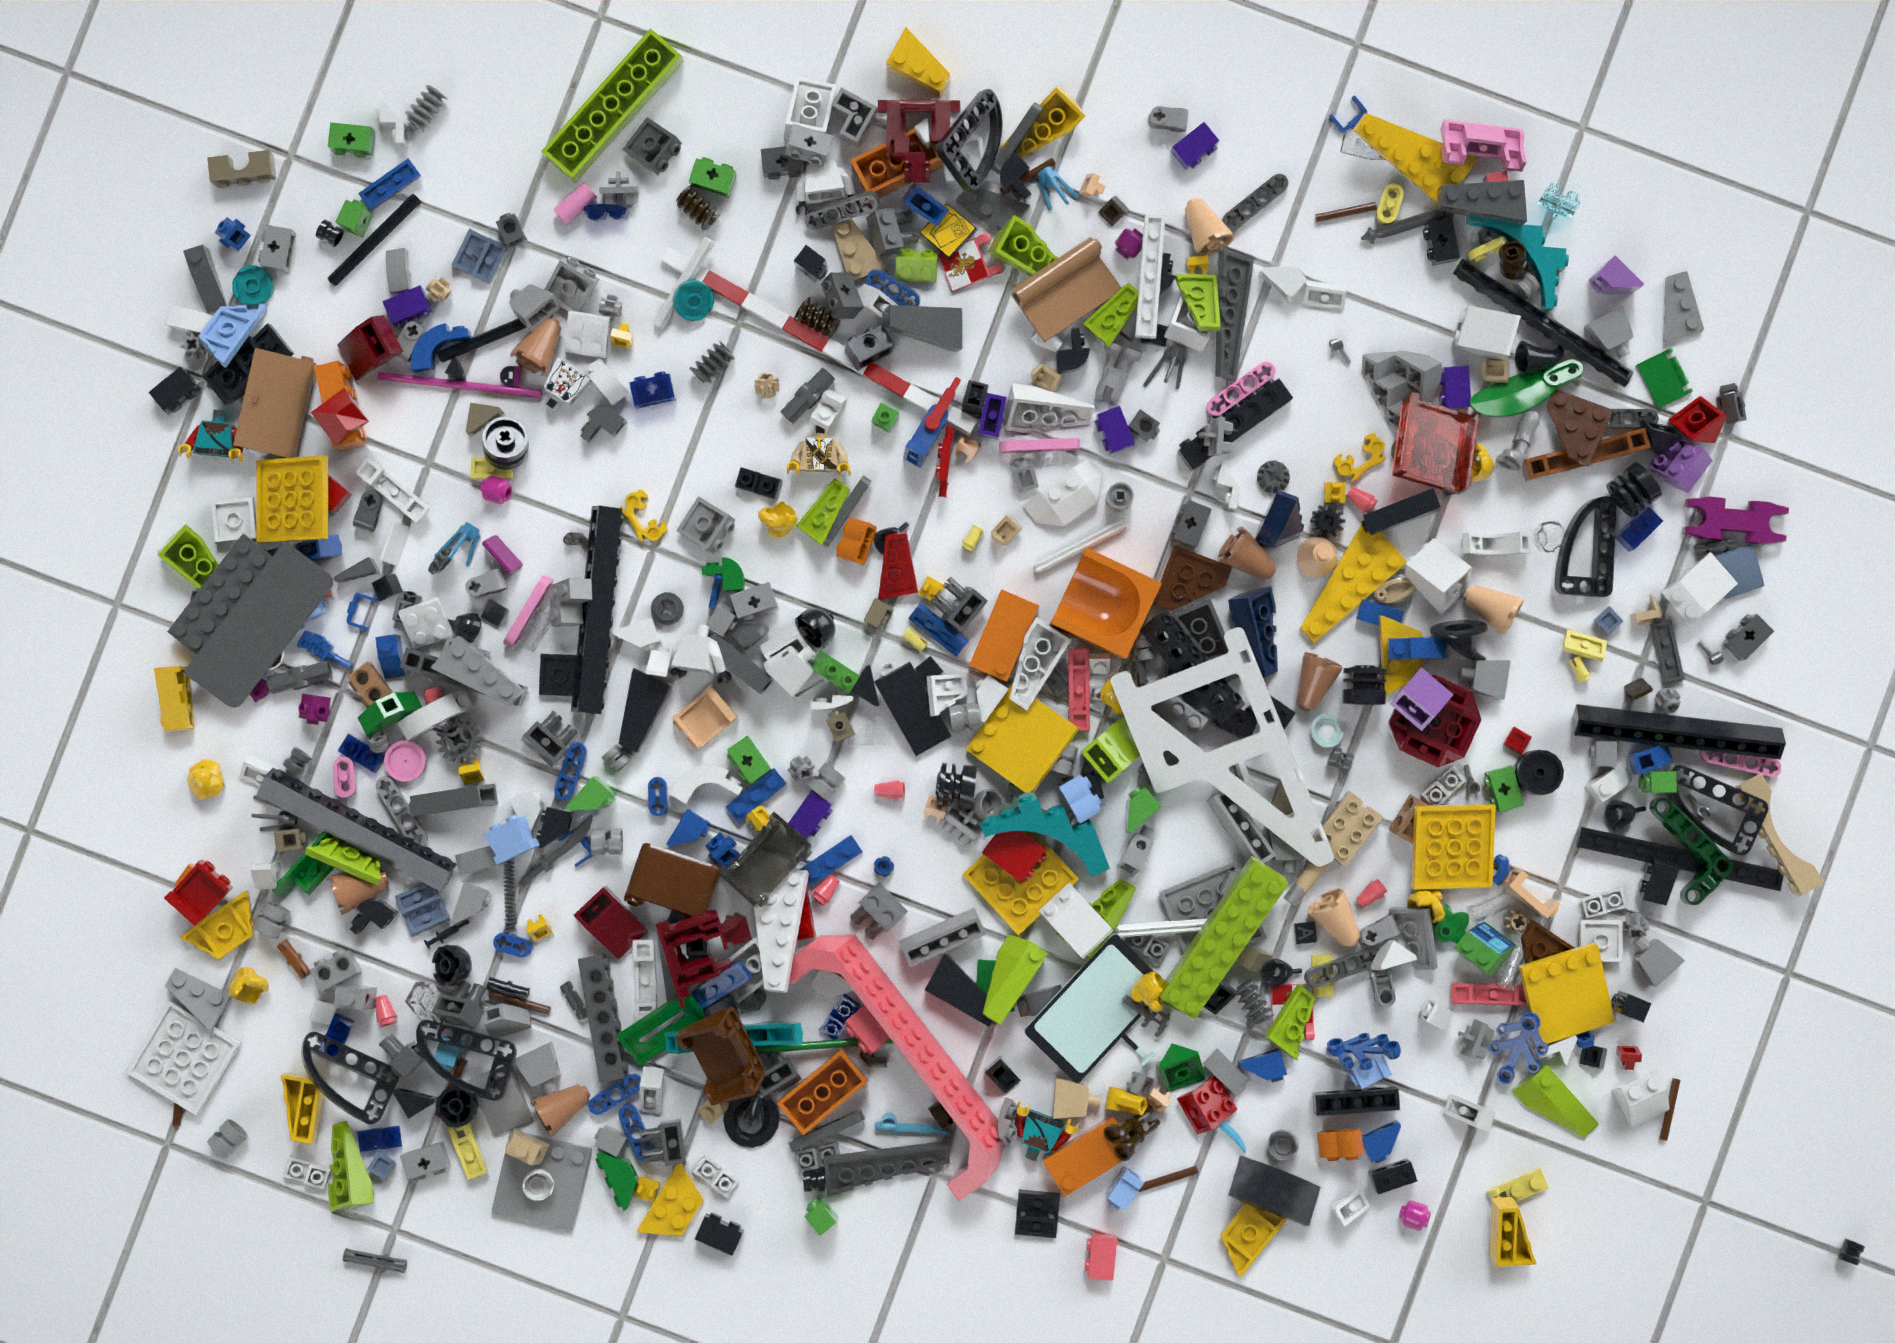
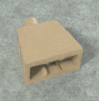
(1072, 1099)
(526, 1147)

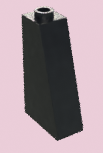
(1401, 512)
(642, 708)
(958, 989)

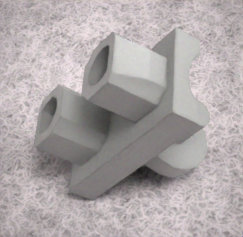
(609, 193)
(1214, 436)
(963, 822)
(1473, 1038)

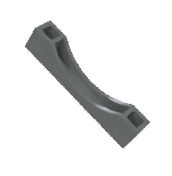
(422, 663)

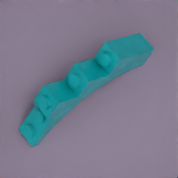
(1543, 260)
(1054, 823)
(760, 1034)

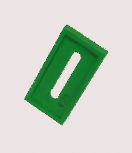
(656, 1044)

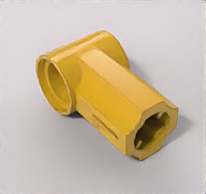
(1120, 1100)

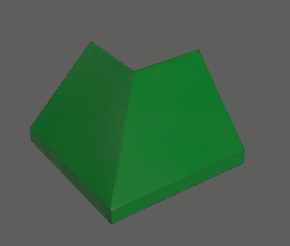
(1180, 1067)

